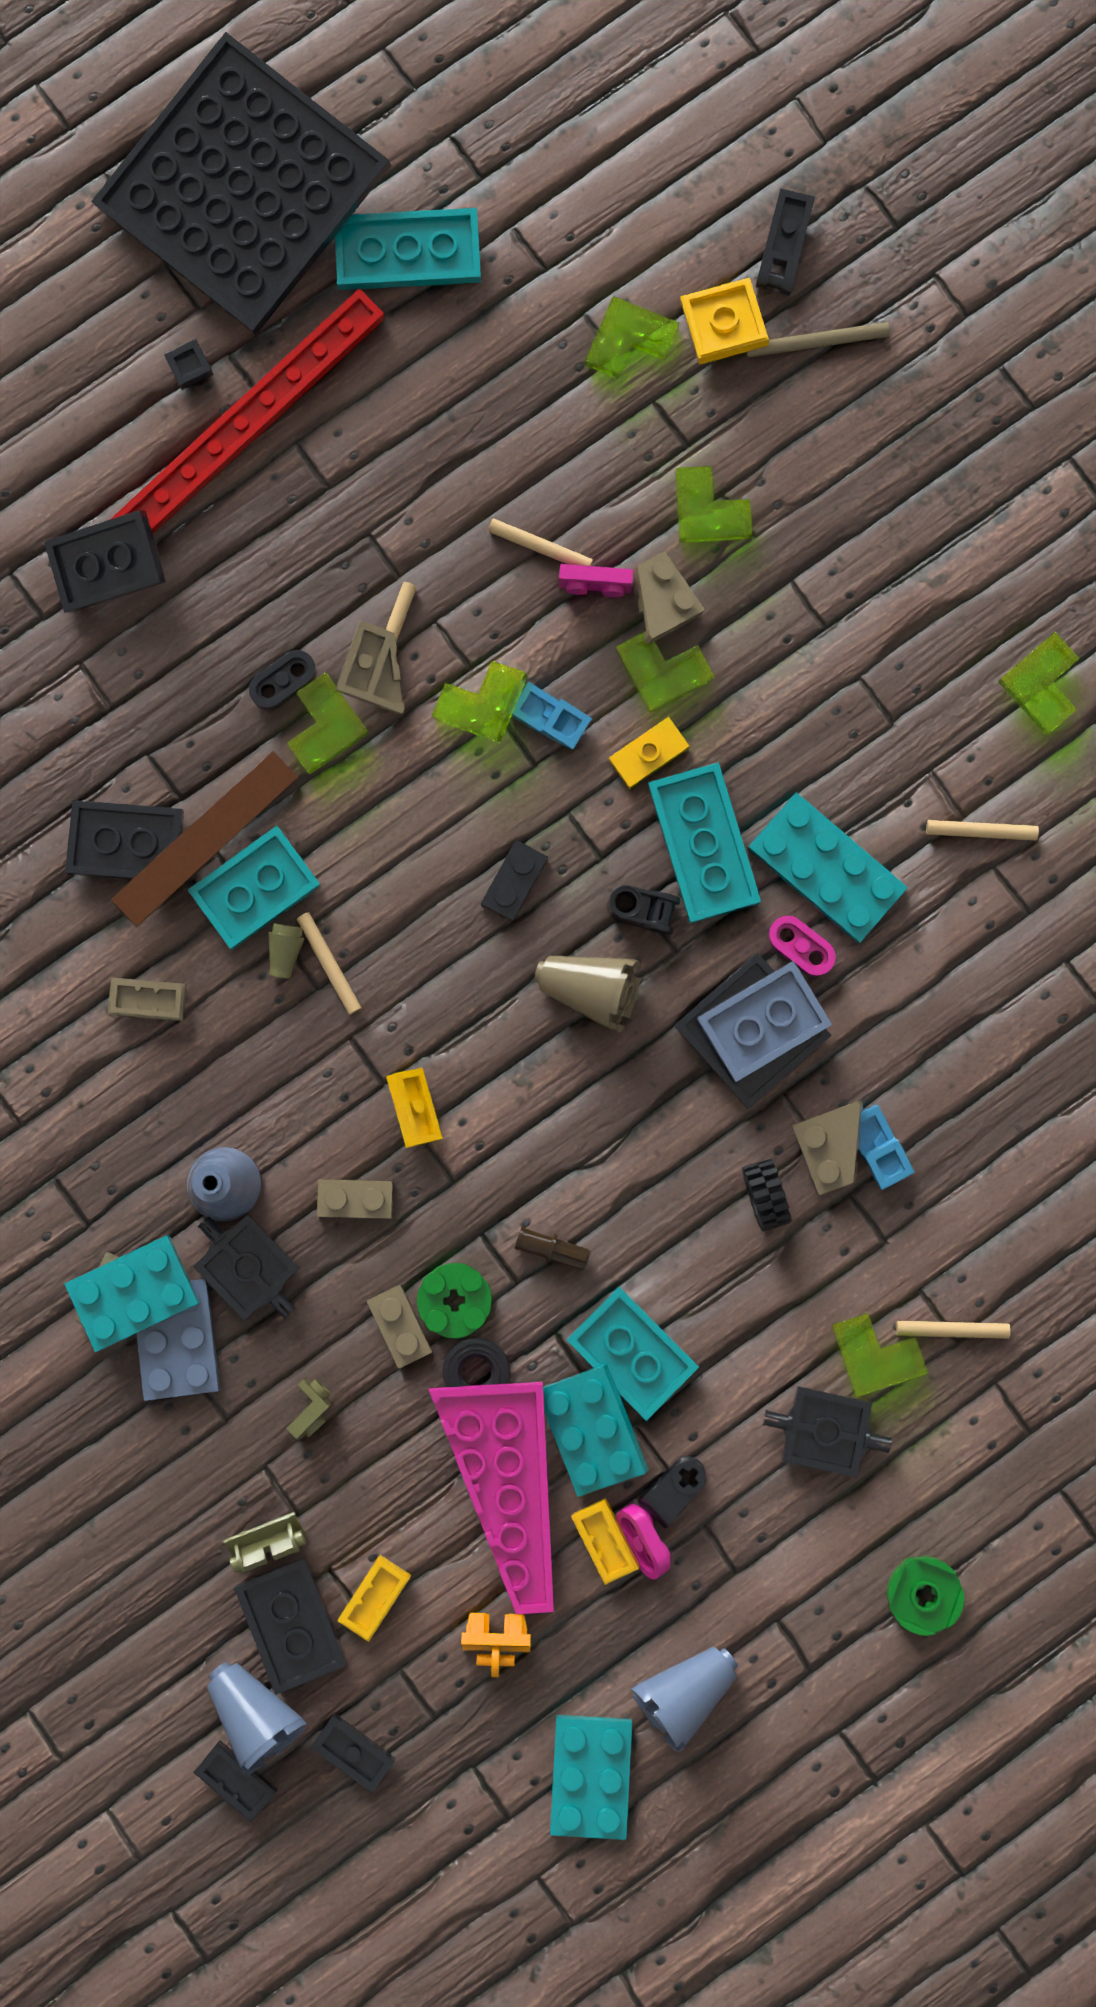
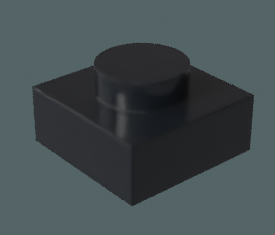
(188, 364)

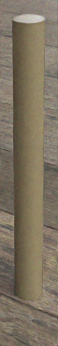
(823, 339)

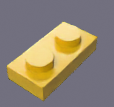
(414, 1107)

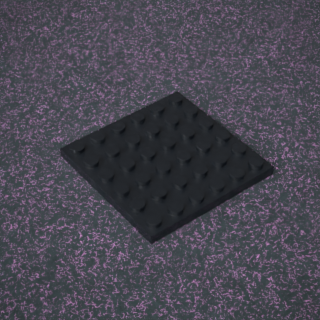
(241, 183)

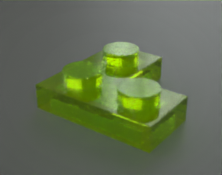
(628, 327)
(701, 516)
(659, 680)
(1033, 687)
(487, 711)
(335, 726)
(868, 1364)

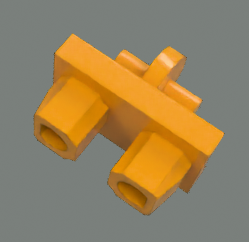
(479, 1639)

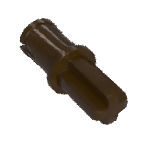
(552, 1248)

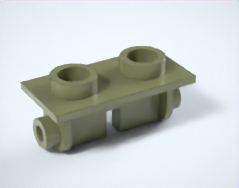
(279, 1536)

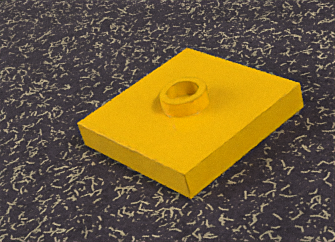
(724, 321)

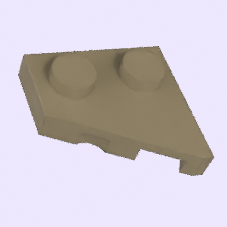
(664, 597)
(372, 669)
(831, 1146)

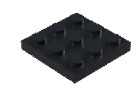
(759, 1082)

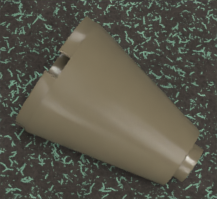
(592, 986)

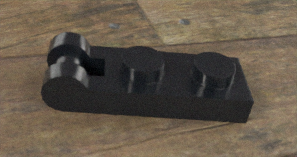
(785, 240)

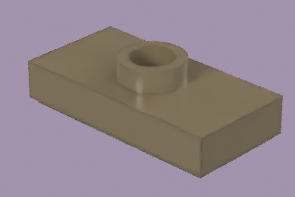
(147, 999)

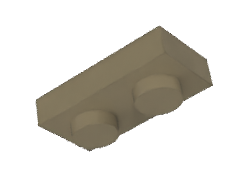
(355, 1199)
(399, 1326)

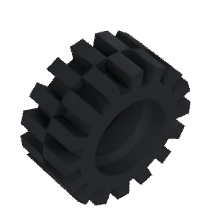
(766, 1194)

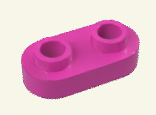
(803, 943)
(645, 1543)

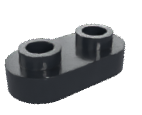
(280, 678)

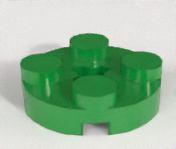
(439, 1316)
(935, 1615)

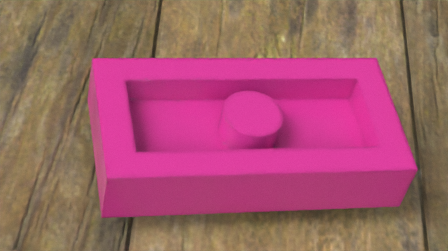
(580, 579)

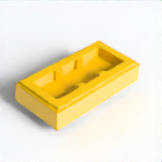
(649, 753)
(605, 1541)
(374, 1598)

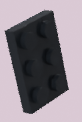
(105, 561)
(118, 838)
(290, 1625)

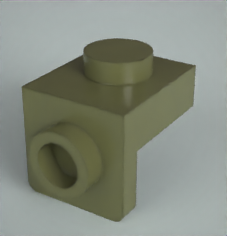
(310, 1419)

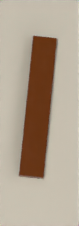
(204, 839)

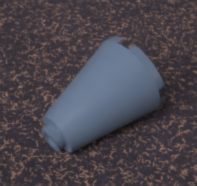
(237, 1184)
(686, 1694)
(252, 1716)

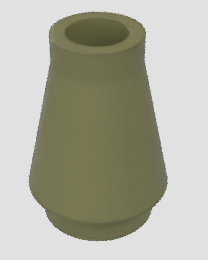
(284, 948)

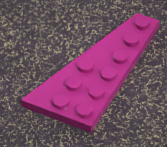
(503, 1461)

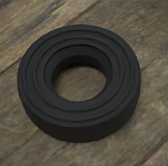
(475, 1348)

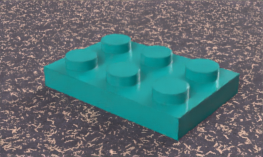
(254, 888)
(132, 1293)
(637, 1351)
(593, 1430)
(591, 1777)

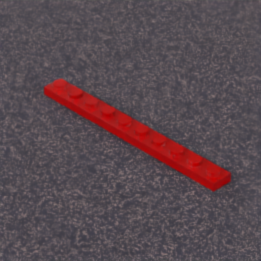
(256, 410)

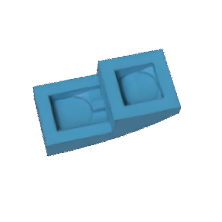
(550, 716)
(881, 1149)

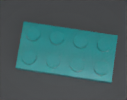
(408, 249)
(704, 843)
(827, 868)

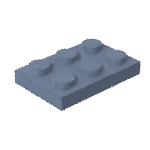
(764, 1021)
(180, 1352)

